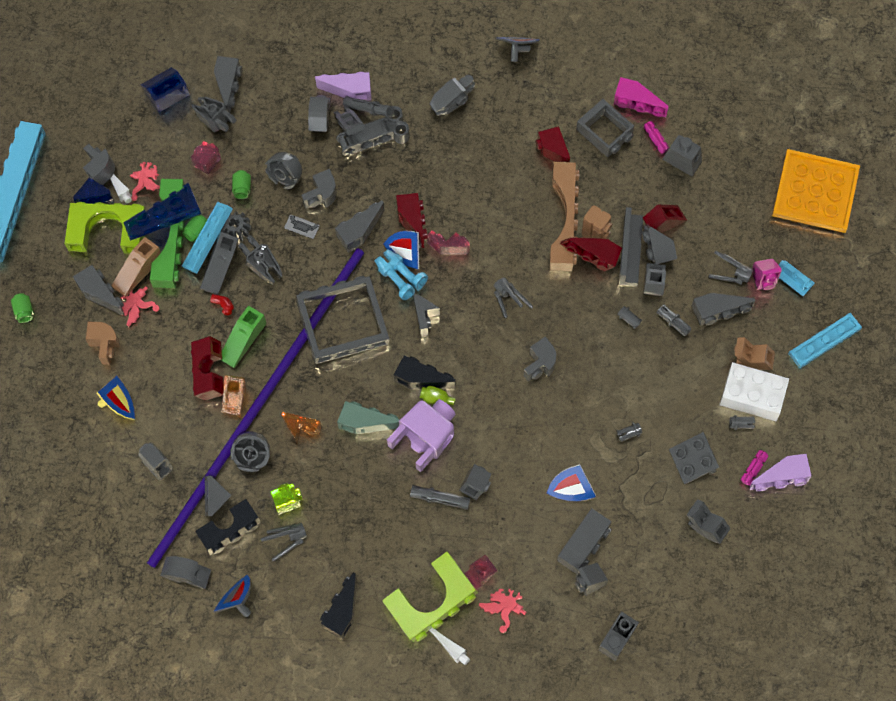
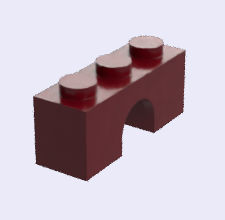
(206, 383)

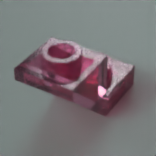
(453, 246)
(480, 572)

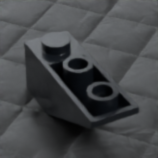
(417, 375)
(341, 614)

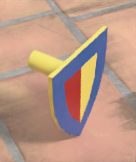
(117, 398)

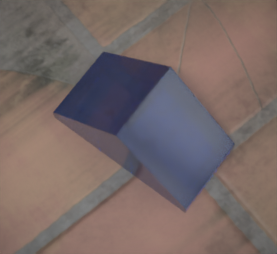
(93, 192)

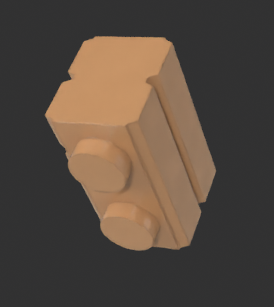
(596, 224)

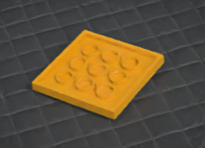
(816, 191)

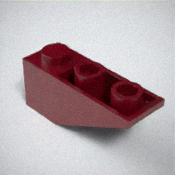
(410, 215)
(595, 250)

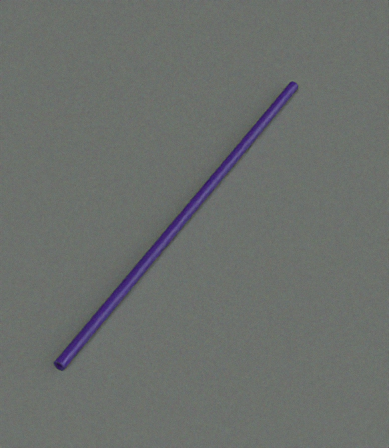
(250, 415)

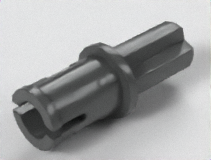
(674, 320)

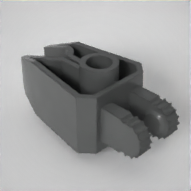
(452, 95)
(213, 114)
(261, 260)

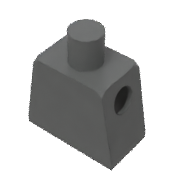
(684, 155)

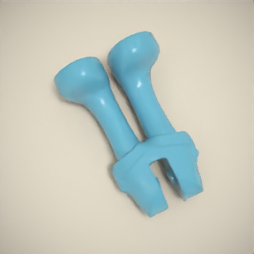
(394, 264)

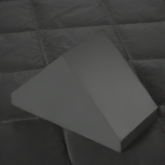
(214, 495)

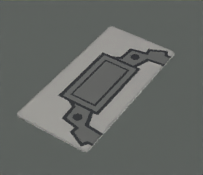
(301, 226)

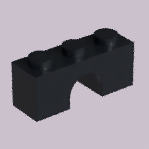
(244, 521)

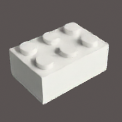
(754, 391)

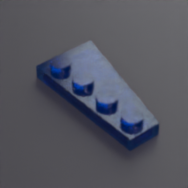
(174, 209)

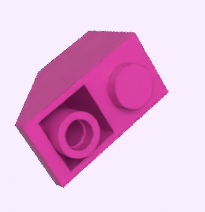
(766, 274)

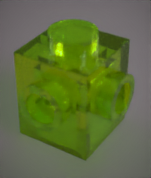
(286, 498)

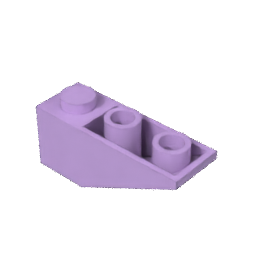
(343, 85)
(788, 471)

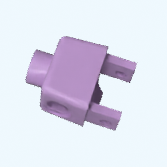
(427, 429)

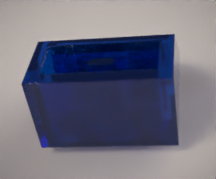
(166, 89)

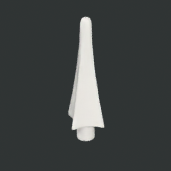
(121, 189)
(456, 651)

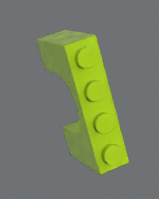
(85, 216)
(458, 592)

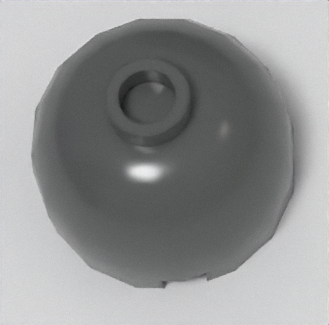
(284, 168)
(250, 451)

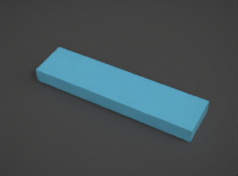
(207, 237)
(825, 340)

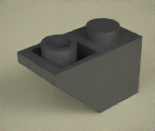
(659, 246)
(590, 579)
(618, 636)

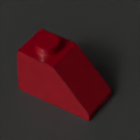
(552, 145)
(664, 217)

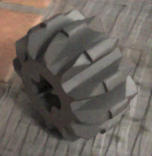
(242, 226)

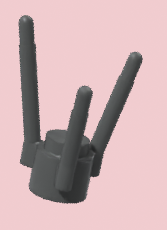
(742, 272)
(504, 289)
(295, 532)

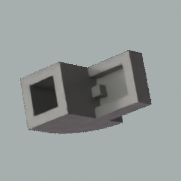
(319, 113)
(101, 165)
(324, 191)
(654, 279)
(545, 360)
(706, 523)
(185, 570)

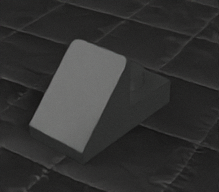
(424, 310)

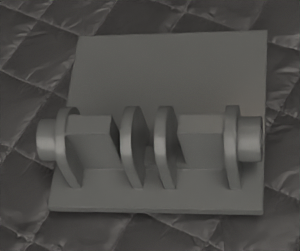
(694, 458)

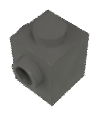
(476, 482)

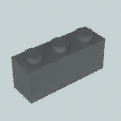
(585, 541)

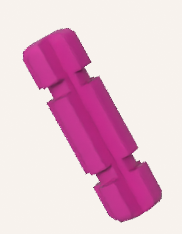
(656, 137)
(754, 467)

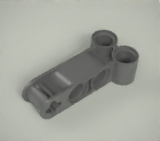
(376, 133)

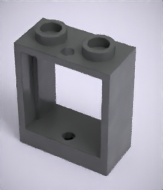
(600, 109)

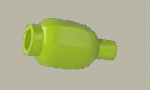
(432, 394)

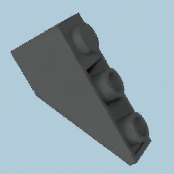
(227, 72)
(357, 229)
(219, 262)
(95, 289)
(717, 306)

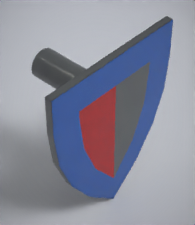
(516, 47)
(236, 597)

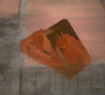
(233, 394)
(297, 423)

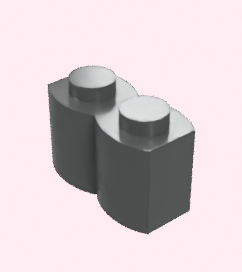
(155, 460)

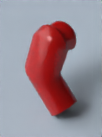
(225, 303)

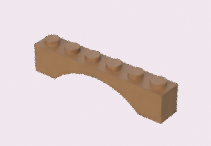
(564, 183)

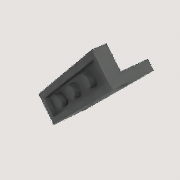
(631, 249)

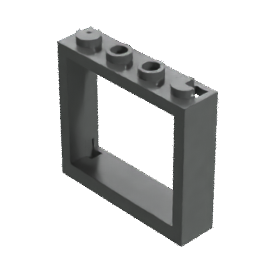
(350, 347)

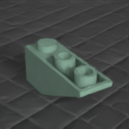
(363, 420)

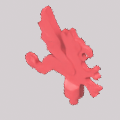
(144, 180)
(134, 301)
(506, 605)

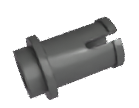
(629, 317)
(741, 422)
(630, 431)

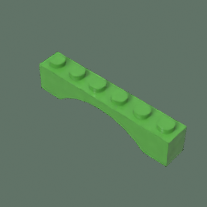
(165, 266)

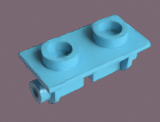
(795, 278)

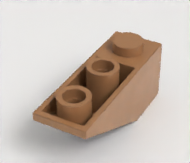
(136, 266)

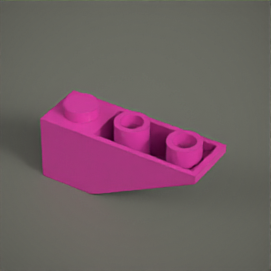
(637, 97)

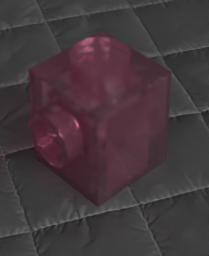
(205, 157)

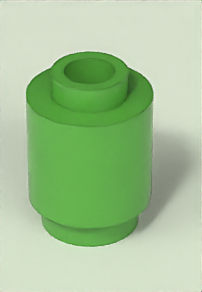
(241, 184)
(194, 227)
(22, 308)

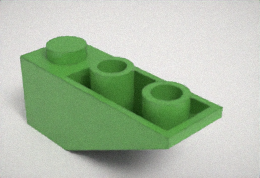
(242, 336)

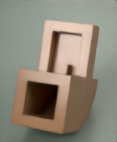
(102, 336)
(754, 356)

